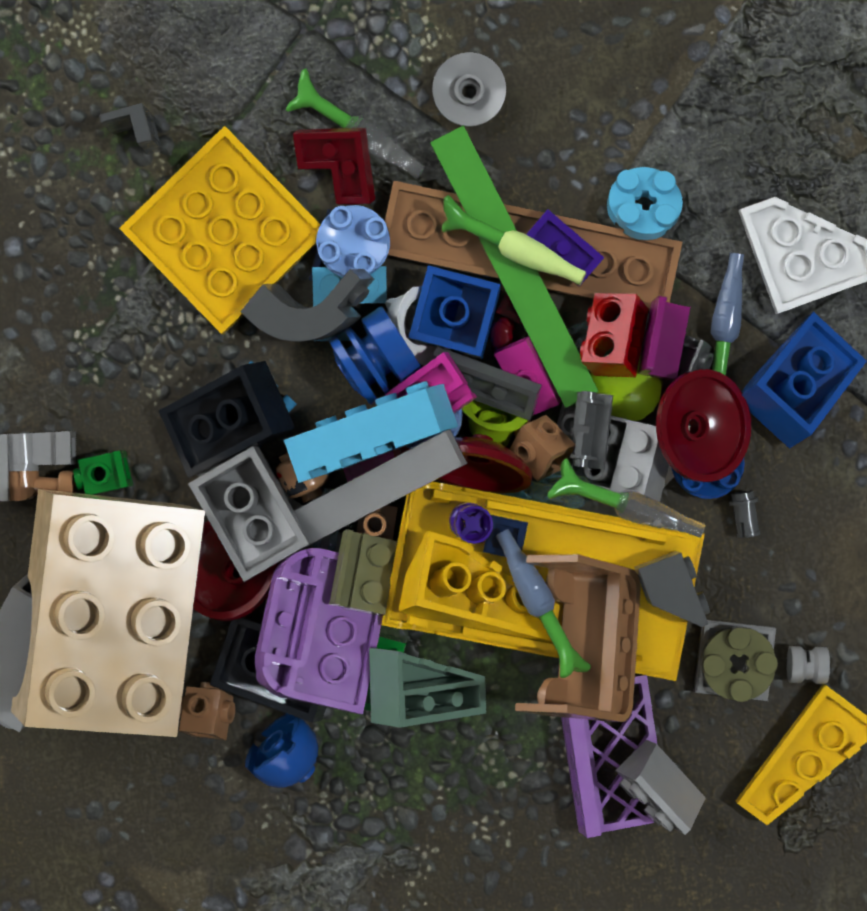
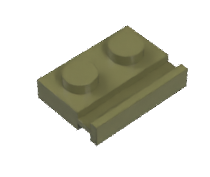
(363, 573)

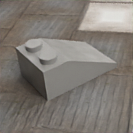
(249, 512)

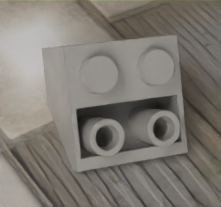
(661, 786)

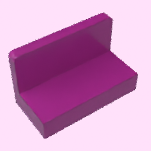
(664, 339)

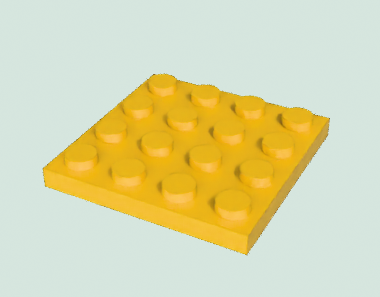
(222, 229)

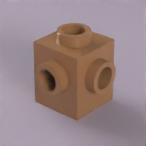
(542, 446)
(206, 712)

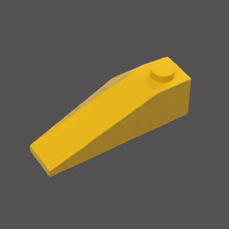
(465, 589)

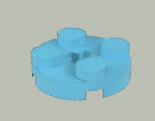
(648, 183)

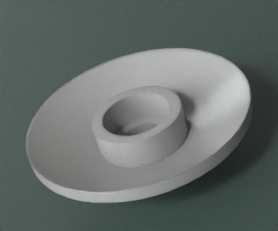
(474, 71)

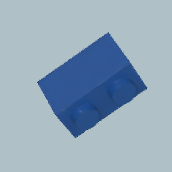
(455, 312)

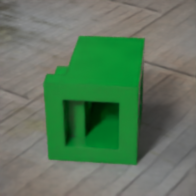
(116, 468)

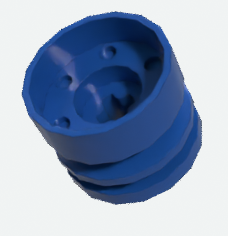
(374, 355)

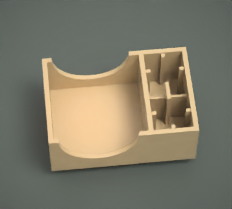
(109, 613)

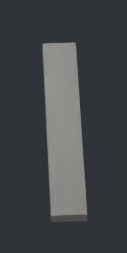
(380, 486)

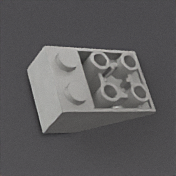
(631, 457)

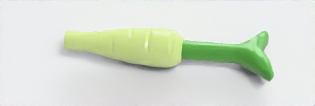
(512, 244)

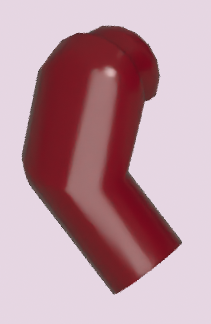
(501, 333)

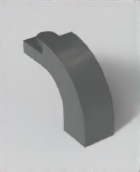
(286, 319)

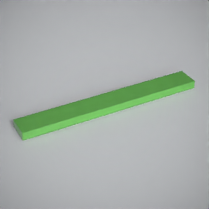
(521, 283)

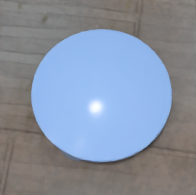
(353, 240)

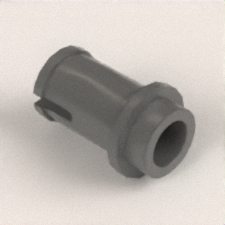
(745, 513)

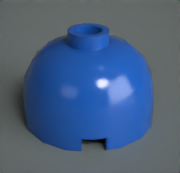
(285, 754)

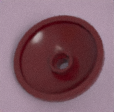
(717, 423)
(489, 467)
(219, 589)

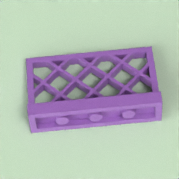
(584, 768)

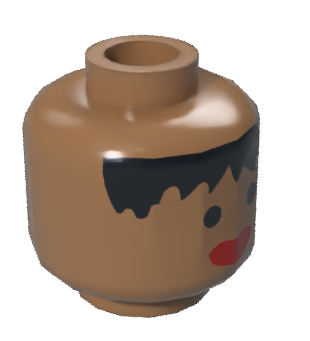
(306, 490)

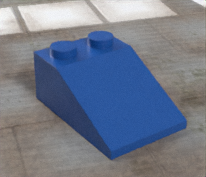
(802, 381)

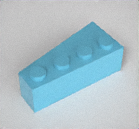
(371, 431)

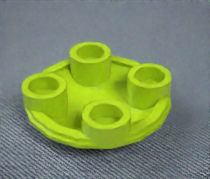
(631, 396)

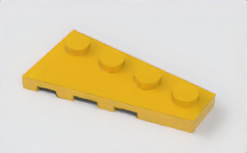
(808, 752)

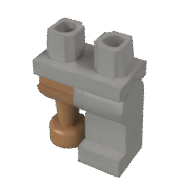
(21, 460)

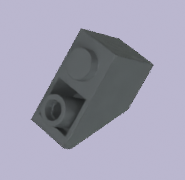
(669, 587)

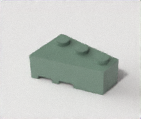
(420, 691)

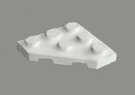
(802, 253)

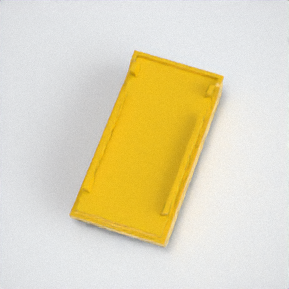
(550, 531)

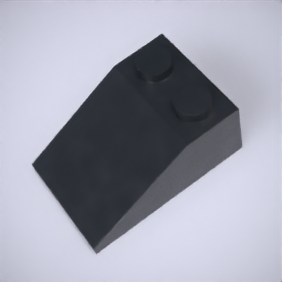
(226, 418)
(237, 672)

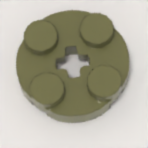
(717, 664)

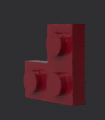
(344, 153)

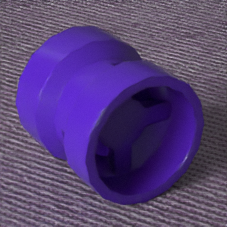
(476, 527)

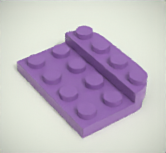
(314, 647)

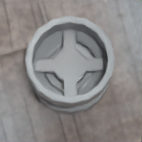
(808, 665)

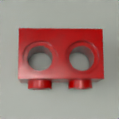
(622, 335)

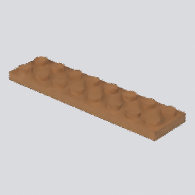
(628, 265)

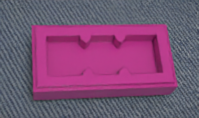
(523, 360)

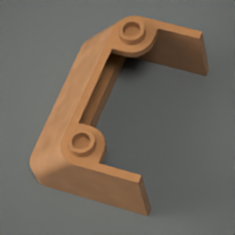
(603, 628)

